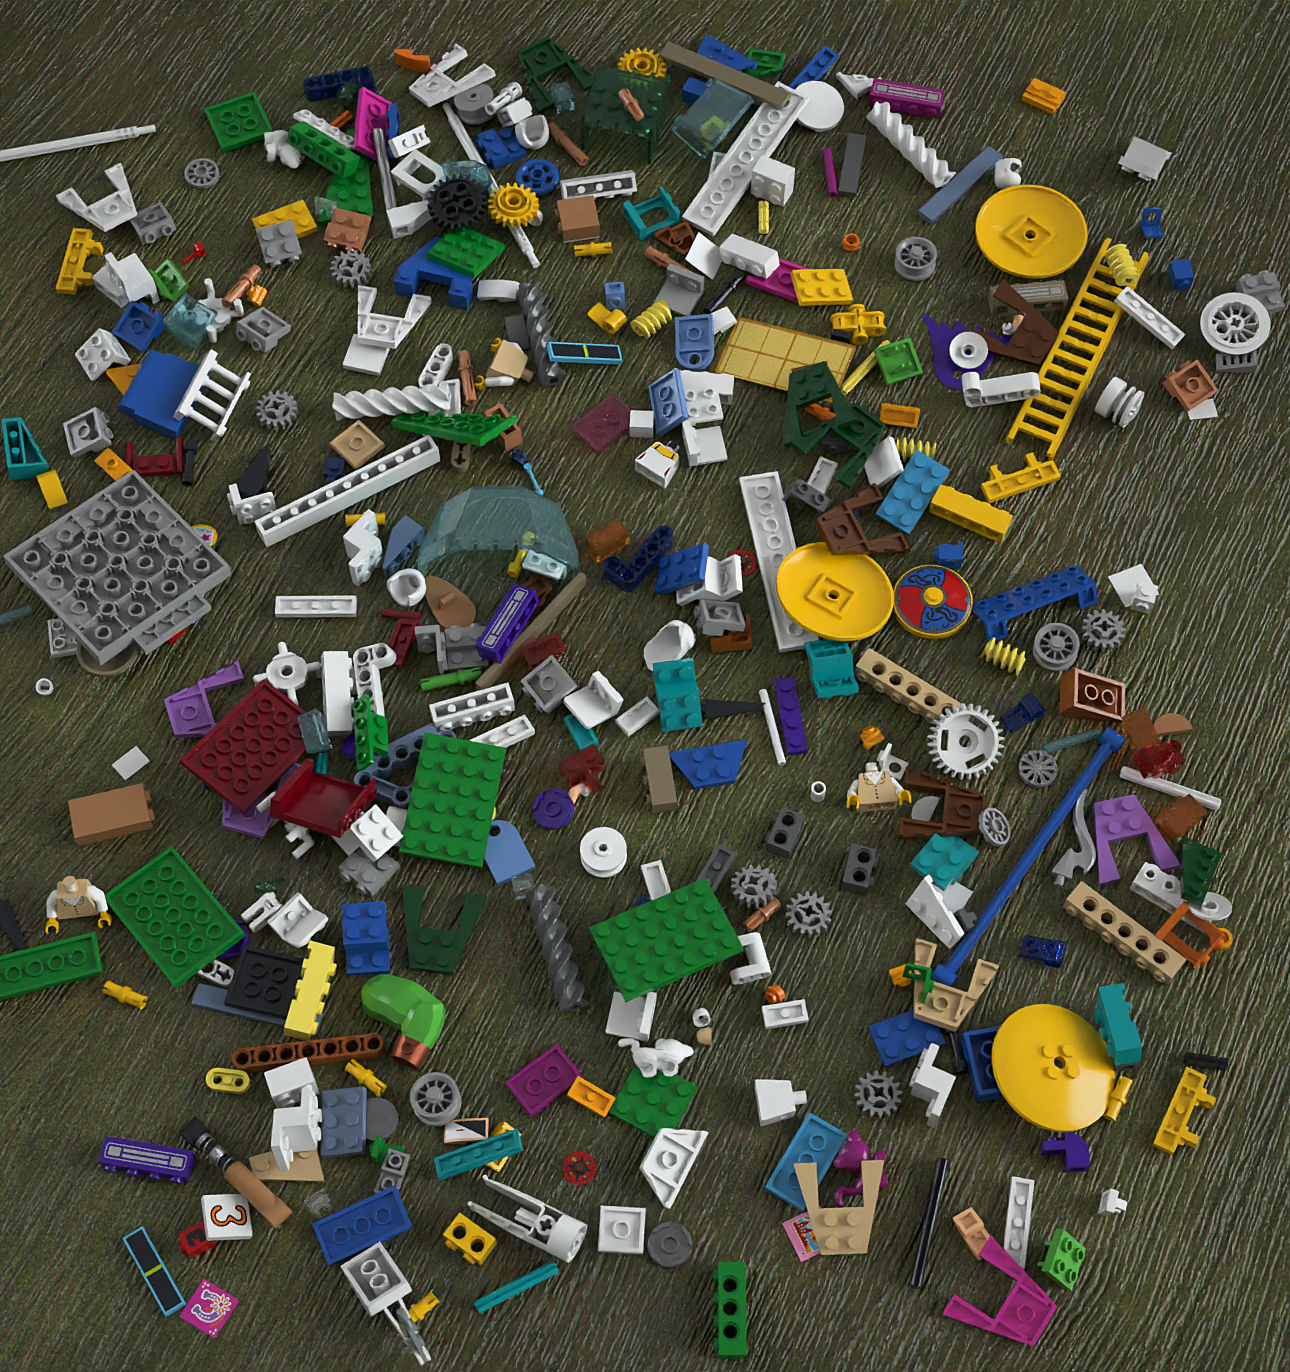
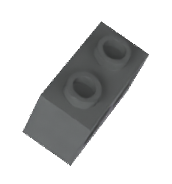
(787, 833)
(857, 868)

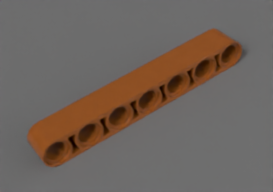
(318, 1058)

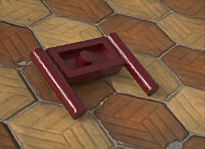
(156, 464)
(404, 633)

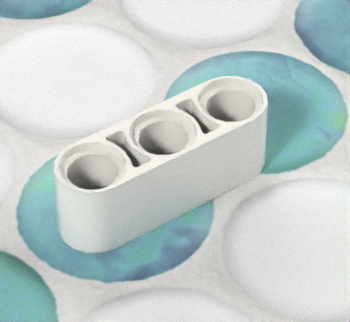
(439, 363)

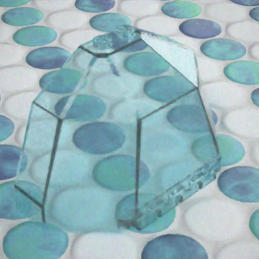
(502, 518)

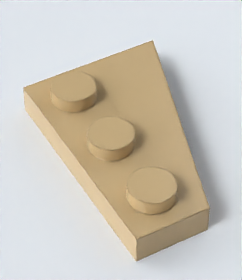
(305, 1167)

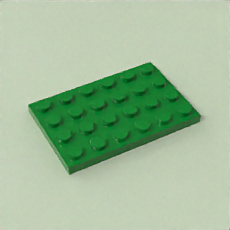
(452, 800)
(174, 916)
(665, 939)

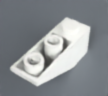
(408, 218)

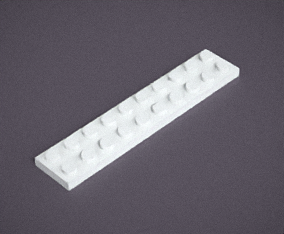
(735, 170)
(772, 543)

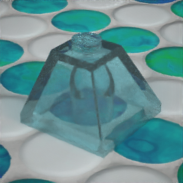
(468, 167)
(189, 321)

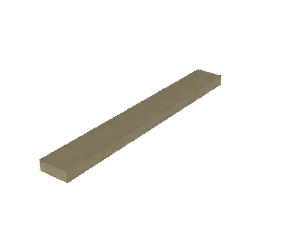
(712, 69)
(533, 631)

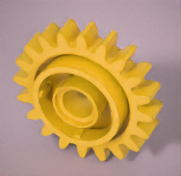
(643, 61)
(513, 205)

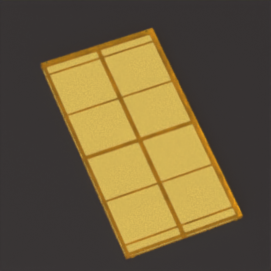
(770, 353)

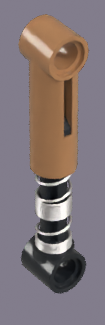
(236, 1173)

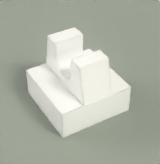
(1111, 1203)

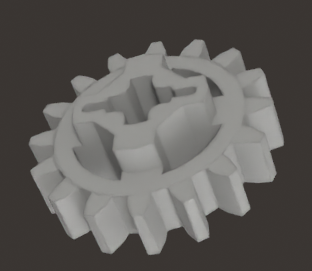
(350, 268)
(277, 410)
(1106, 628)
(753, 888)
(817, 917)
(874, 1088)

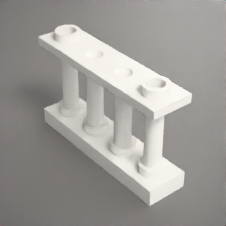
(193, 394)

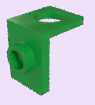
(924, 976)
(379, 1149)

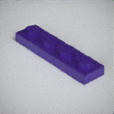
(790, 716)

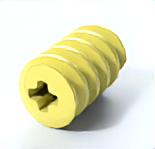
(1122, 265)
(651, 319)
(907, 450)
(1004, 655)

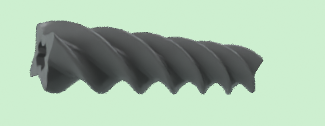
(539, 333)
(556, 949)

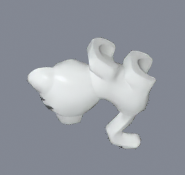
(276, 145)
(663, 1057)

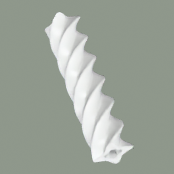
(910, 146)
(392, 401)

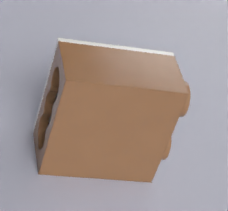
(577, 219)

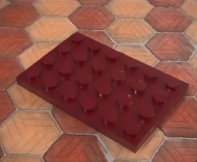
(249, 747)

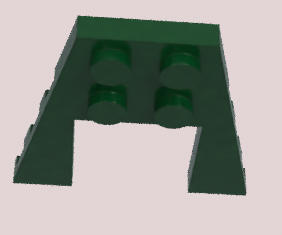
(543, 59)
(809, 387)
(860, 436)
(433, 948)

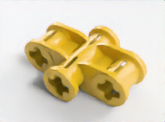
(859, 323)

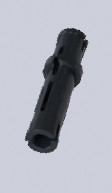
(729, 287)

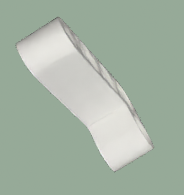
(999, 389)
(371, 668)

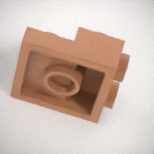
(347, 230)
(1190, 384)

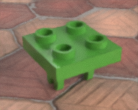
(898, 361)
(1063, 1259)

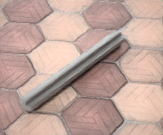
(384, 168)

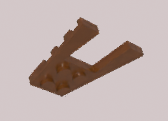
(1032, 336)
(844, 533)
(960, 809)

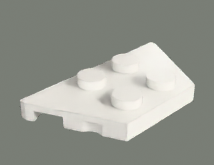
(670, 1161)

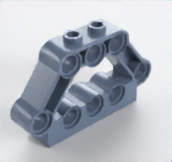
(406, 745)

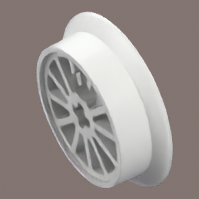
(1230, 302)

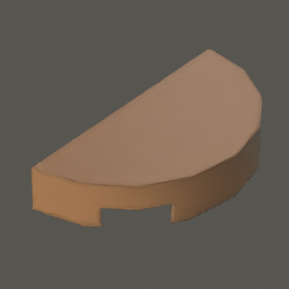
(1172, 724)

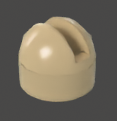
(704, 1036)

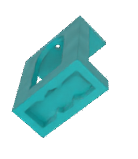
(633, 213)

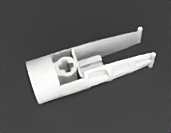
(563, 1238)

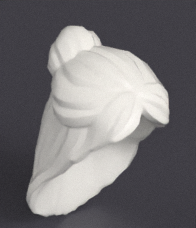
(669, 643)

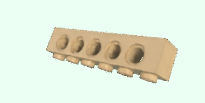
(873, 661)
(1136, 933)

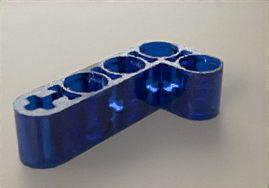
(326, 85)
(659, 541)

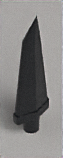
(723, 708)
(10, 925)

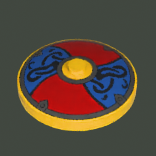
(932, 601)

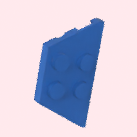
(725, 55)
(710, 764)

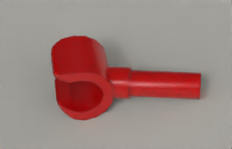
(199, 251)

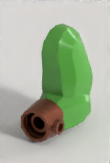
(408, 1009)

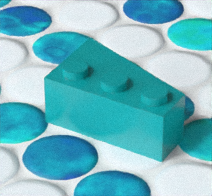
(22, 453)
(1116, 1025)

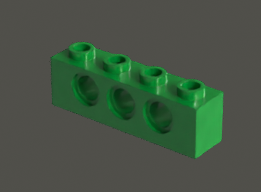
(323, 149)
(736, 1347)

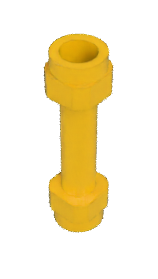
(515, 568)

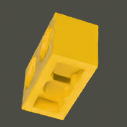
(473, 1235)

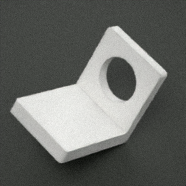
(885, 759)

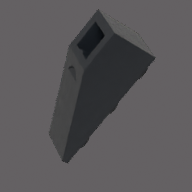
(256, 475)

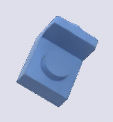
(615, 295)

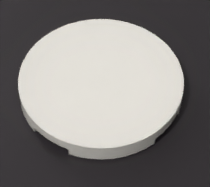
(823, 108)

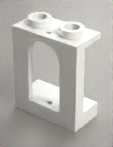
(406, 167)

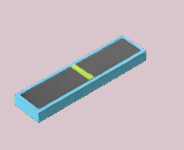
(584, 353)
(154, 1271)

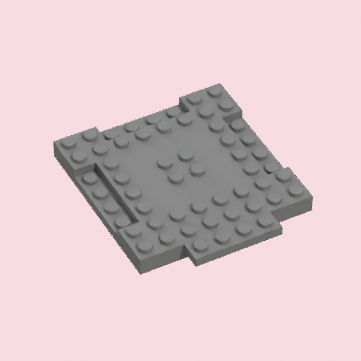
(120, 569)

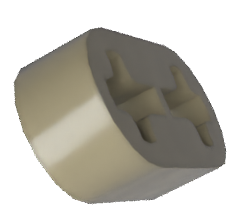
(456, 454)

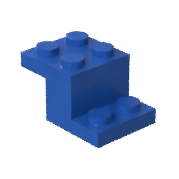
(366, 938)

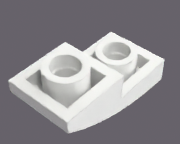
(498, 289)
(723, 320)

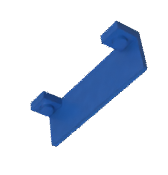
(1037, 593)

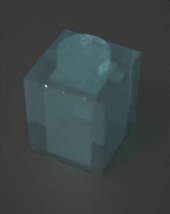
(562, 97)

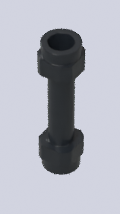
(187, 476)
(960, 1065)

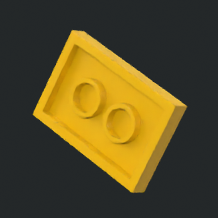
(297, 211)
(821, 287)

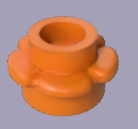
(851, 238)
(774, 994)

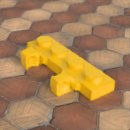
(72, 270)
(1033, 476)
(1187, 1096)

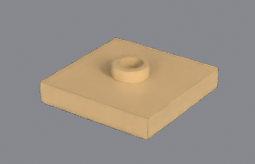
(357, 444)

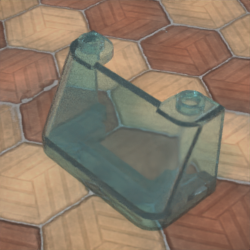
(712, 116)

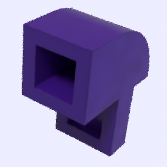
(1073, 1149)

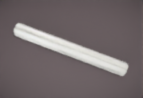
(1170, 788)

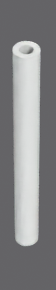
(772, 727)

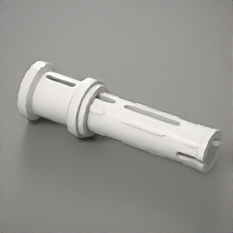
(506, 96)

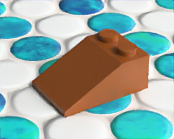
(1091, 696)

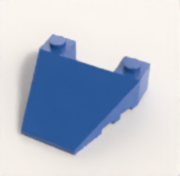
(421, 267)

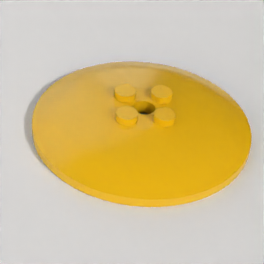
(1037, 211)
(856, 580)
(1033, 1084)

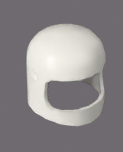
(1004, 176)

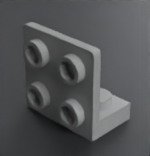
(681, 290)
(431, 639)

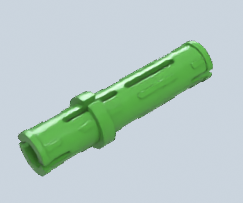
(460, 676)

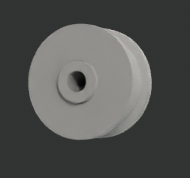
(472, 104)
(915, 258)
(1056, 647)
(435, 1099)

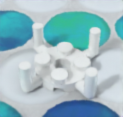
(223, 314)
(290, 683)
(295, 831)

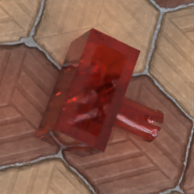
(540, 650)
(1159, 759)
(583, 767)

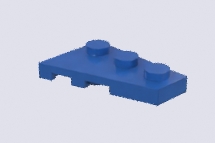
(393, 131)

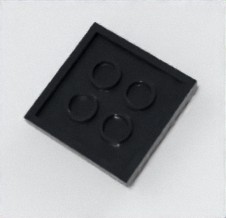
(264, 982)

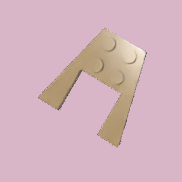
(947, 1005)
(846, 1228)

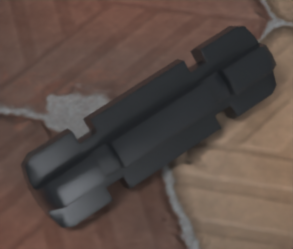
(1206, 1061)

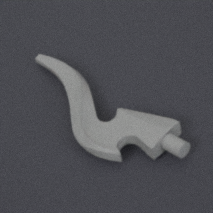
(1071, 859)

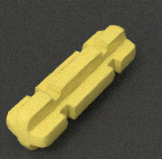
(763, 217)

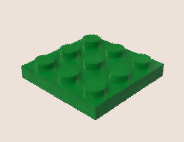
(238, 121)
(465, 251)
(652, 1101)

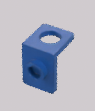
(1151, 229)

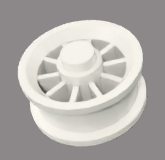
(603, 852)

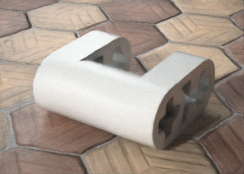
(757, 959)

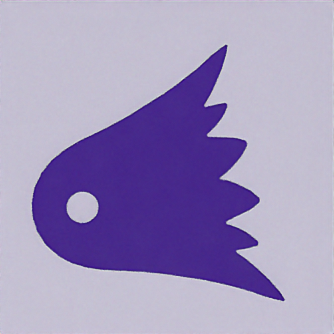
(941, 341)

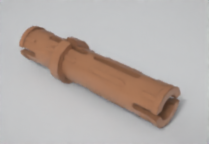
(562, 138)
(661, 259)
(245, 281)
(466, 370)

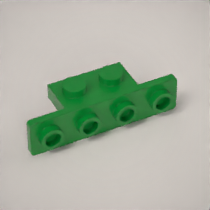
(370, 733)

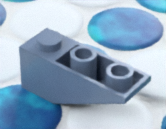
(403, 539)

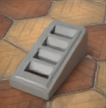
(1236, 367)

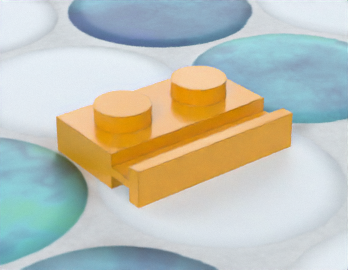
(1043, 96)

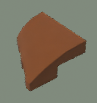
(678, 237)
(733, 640)

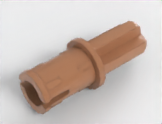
(631, 104)
(762, 914)

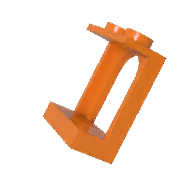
(1195, 957)

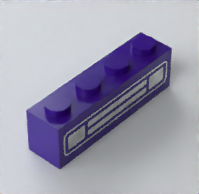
(507, 623)
(147, 1159)

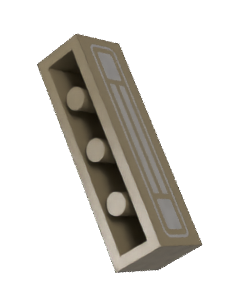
(1041, 296)

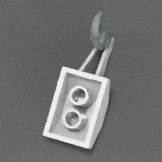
(380, 1284)

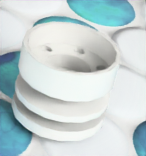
(1118, 401)

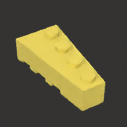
(310, 991)

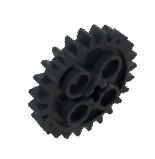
(463, 216)

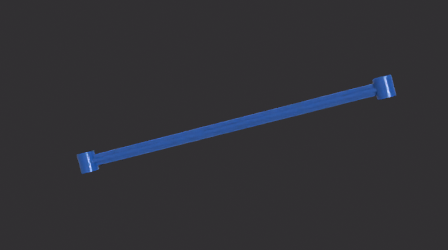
(1110, 742)

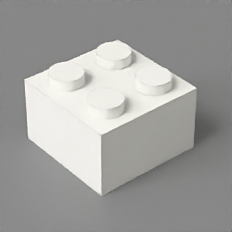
(772, 180)
(288, 1080)

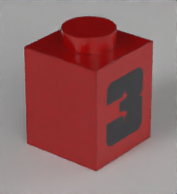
(194, 1241)

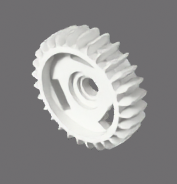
(981, 741)

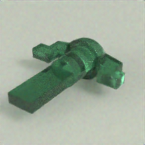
(262, 888)

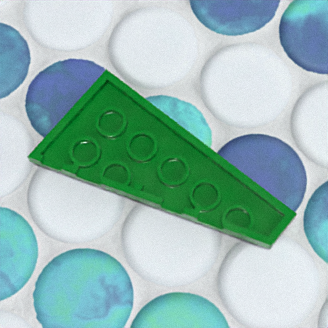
(353, 191)
(460, 427)

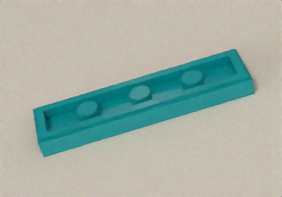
(478, 1154)

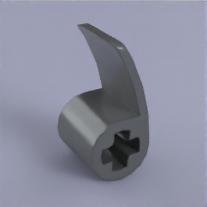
(517, 331)

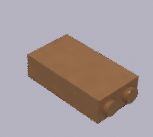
(111, 814)

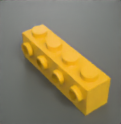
(970, 513)

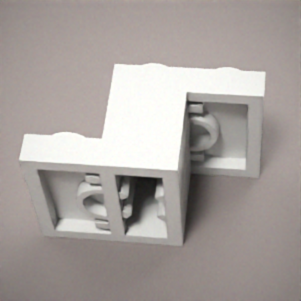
(1144, 158)
(131, 278)
(363, 548)
(721, 582)
(371, 833)
(931, 1084)
(296, 1129)

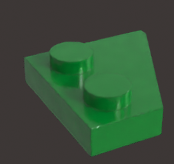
(767, 62)

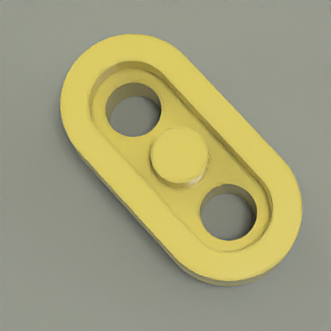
(229, 1080)

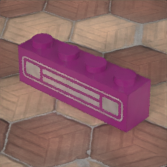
(907, 98)

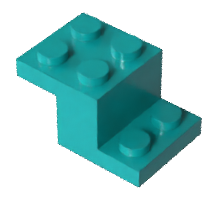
(831, 668)
(677, 694)
(944, 860)

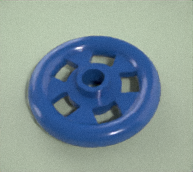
(538, 176)

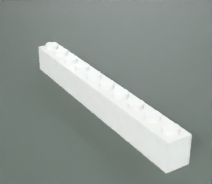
(347, 491)

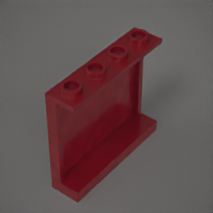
(320, 801)

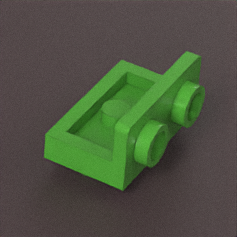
(169, 281)

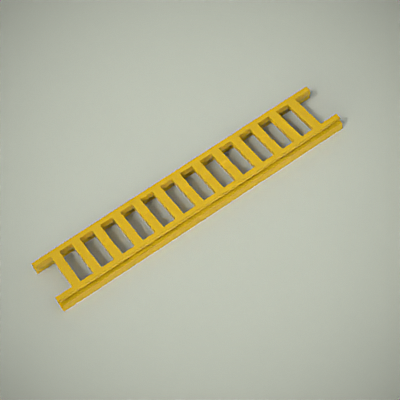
(1091, 366)

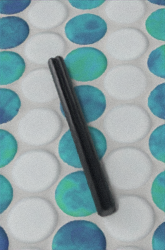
(928, 1223)

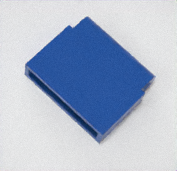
(158, 392)

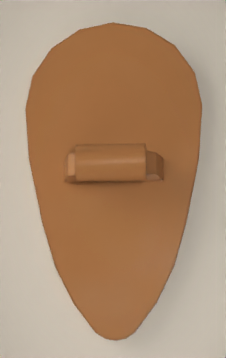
(449, 603)

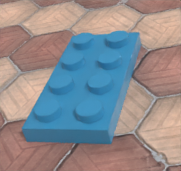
(912, 492)
(813, 1143)

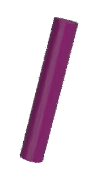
(830, 173)

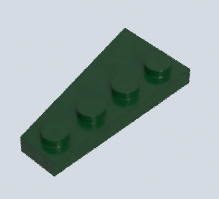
(1197, 870)

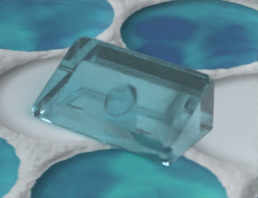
(314, 731)

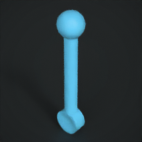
(527, 467)

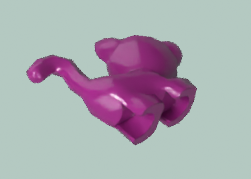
(850, 1158)

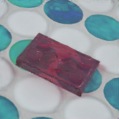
(603, 423)

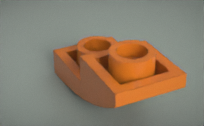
(407, 60)

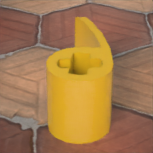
(606, 320)
(52, 489)

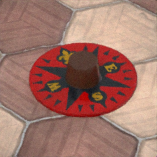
(748, 561)
(579, 1168)

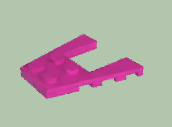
(1023, 1312)

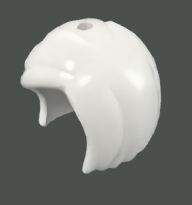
(532, 132)
(407, 587)

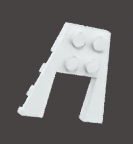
(439, 87)
(108, 211)
(383, 329)

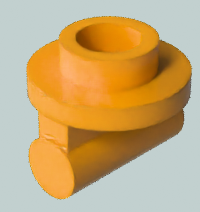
(256, 295)
(871, 737)
(897, 976)

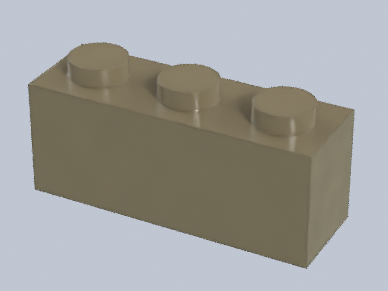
(659, 779)

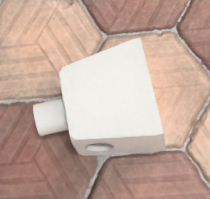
(776, 1100)

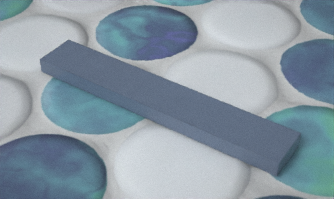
(959, 185)
(213, 999)

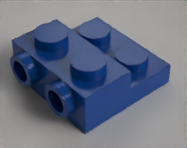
(500, 147)
(139, 325)

